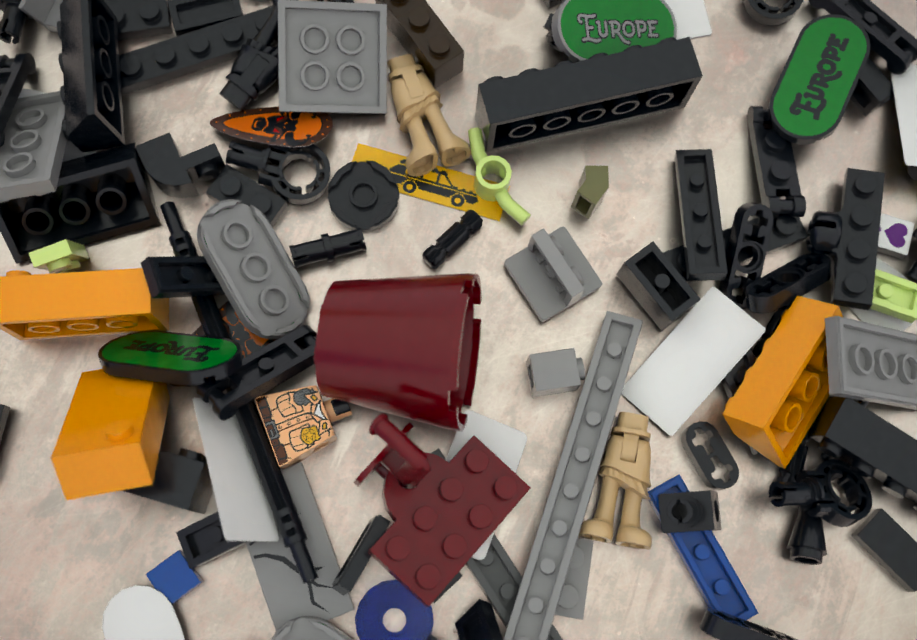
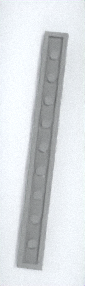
(574, 480)

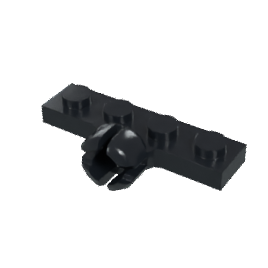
(851, 238)

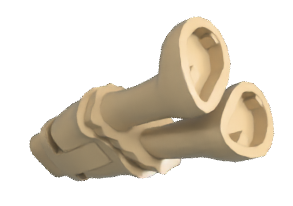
(415, 103)
(624, 466)

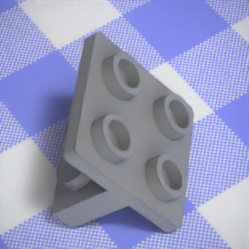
(552, 272)

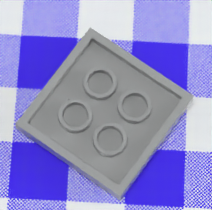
(332, 57)

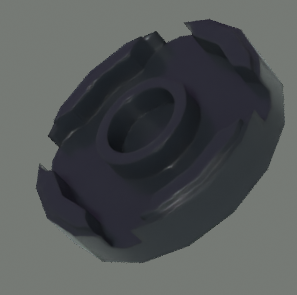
(363, 195)

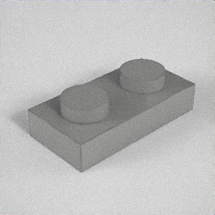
(575, 587)

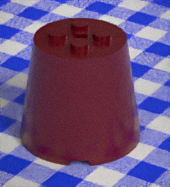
(402, 345)

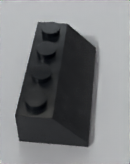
(90, 75)
(92, 202)

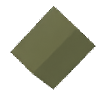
(592, 189)

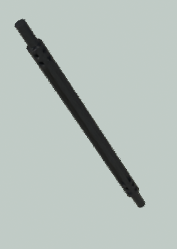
(248, 417)

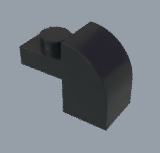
(175, 172)

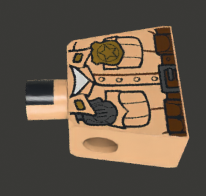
(299, 422)

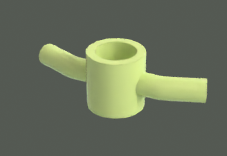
(500, 167)

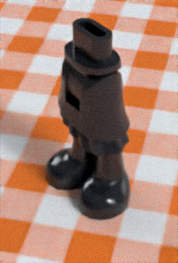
(255, 65)

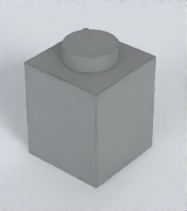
(555, 372)

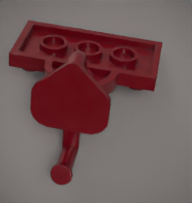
(444, 515)

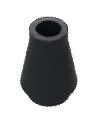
(807, 539)

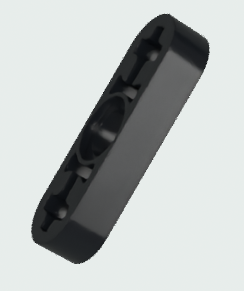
(736, 243)
(787, 283)
(728, 627)

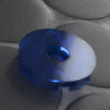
(381, 599)

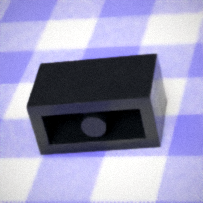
(657, 286)

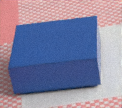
(174, 577)

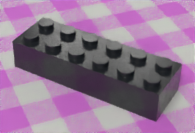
(586, 93)

